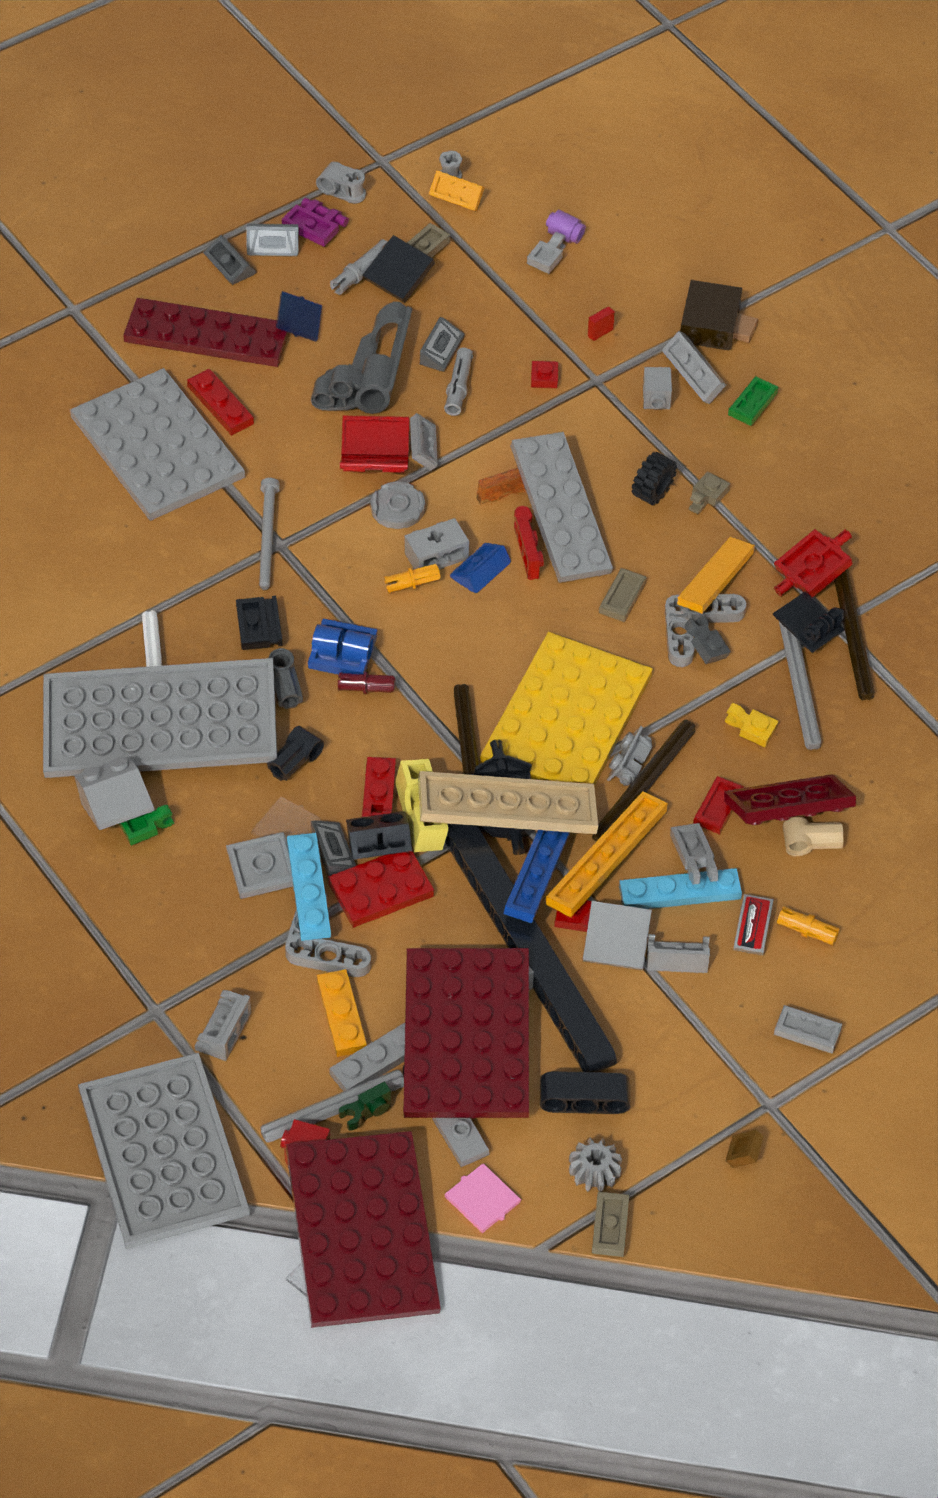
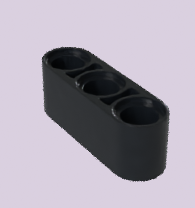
(585, 1092)

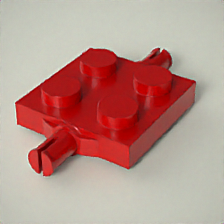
(813, 563)

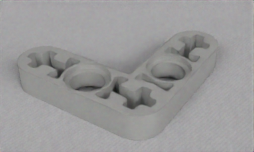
(679, 618)
(321, 945)

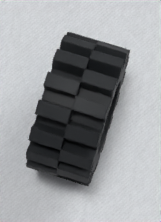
(654, 478)

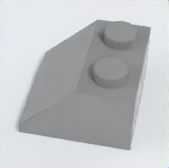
(113, 792)

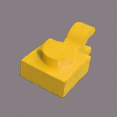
(754, 727)

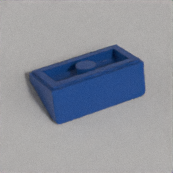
(481, 567)

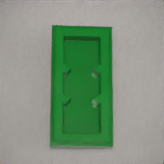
(753, 401)

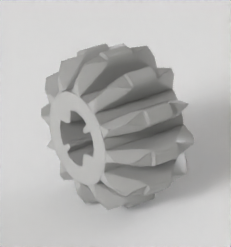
(595, 1165)

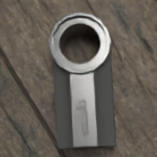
(285, 678)

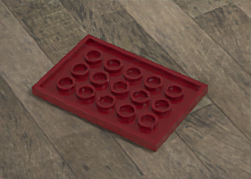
(467, 1033)
(362, 1229)

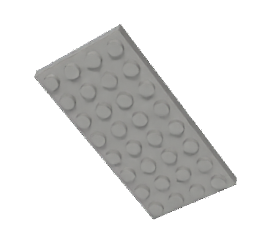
(160, 716)

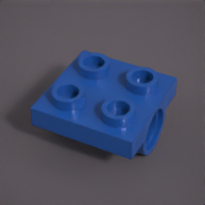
(341, 647)

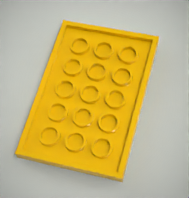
(569, 710)

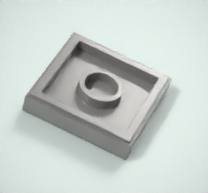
(260, 865)
(617, 935)

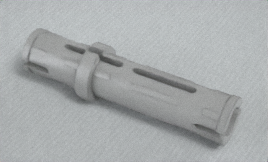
(354, 272)
(457, 389)

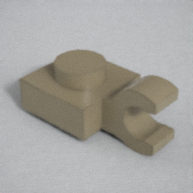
(708, 490)

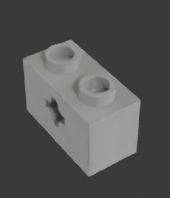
(437, 544)

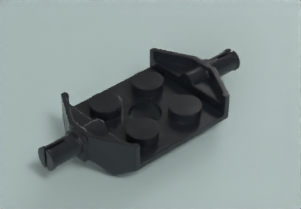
(509, 767)

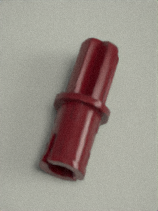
(366, 682)

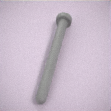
(269, 487)

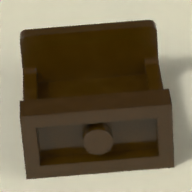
(711, 314)

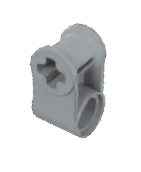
(340, 181)

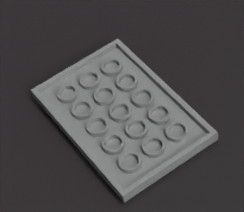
(157, 444)
(163, 1150)

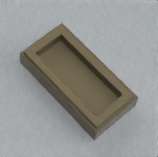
(622, 595)

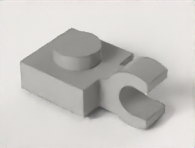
(547, 255)

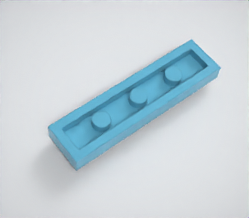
(308, 887)
(679, 891)

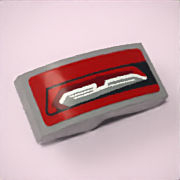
(753, 924)

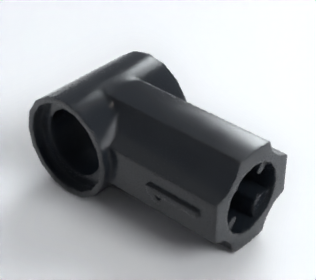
(299, 748)

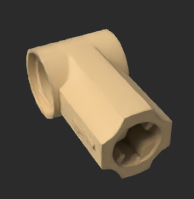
(804, 836)

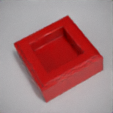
(601, 323)

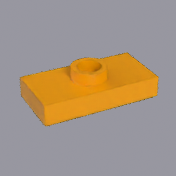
(456, 190)

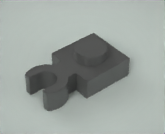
(706, 642)

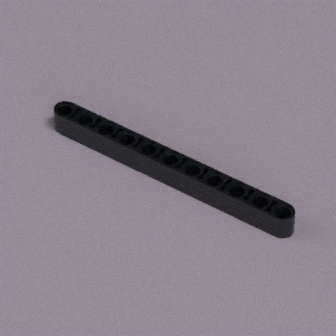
(550, 978)

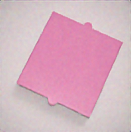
(482, 1198)

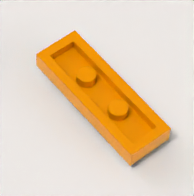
(341, 1012)

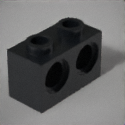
(379, 835)

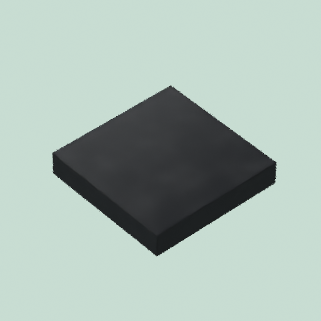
(399, 269)

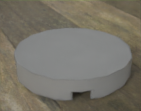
(397, 505)

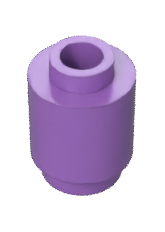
(566, 225)

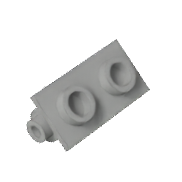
(623, 764)

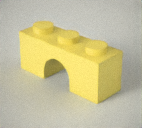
(423, 835)

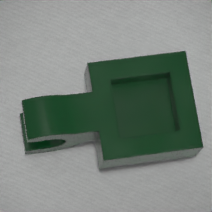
(369, 1103)

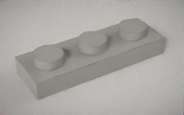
(694, 367)
(371, 1060)

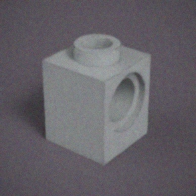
(657, 388)

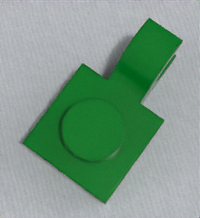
(145, 826)

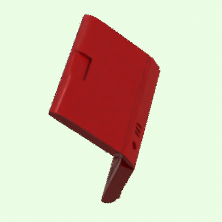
(375, 443)

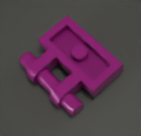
(316, 221)

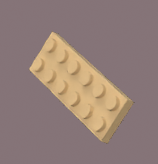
(507, 802)

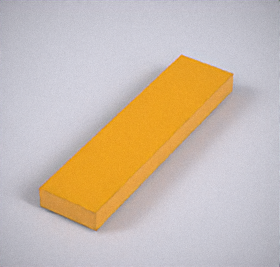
(715, 575)

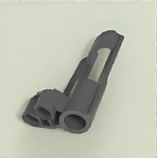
(371, 376)

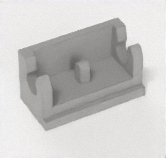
(678, 956)
(224, 1025)

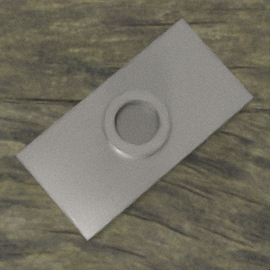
(423, 441)
(808, 1029)
(462, 1139)

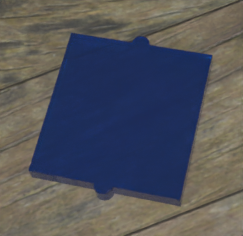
(299, 316)

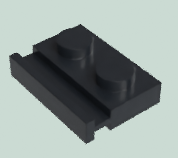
(258, 622)

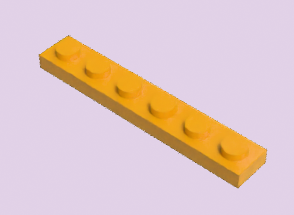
(606, 854)

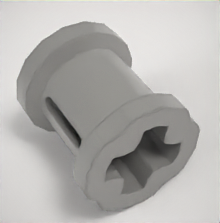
(450, 163)

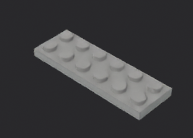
(561, 507)

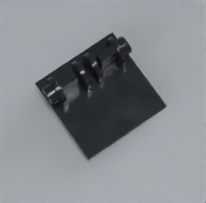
(810, 621)

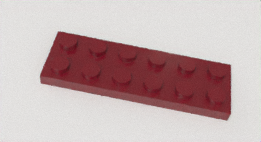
(205, 332)

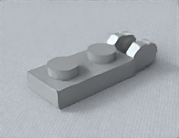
(694, 851)

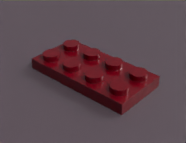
(790, 799)

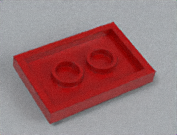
(380, 887)

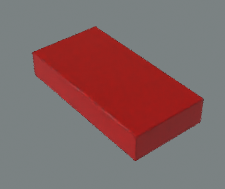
(714, 811)

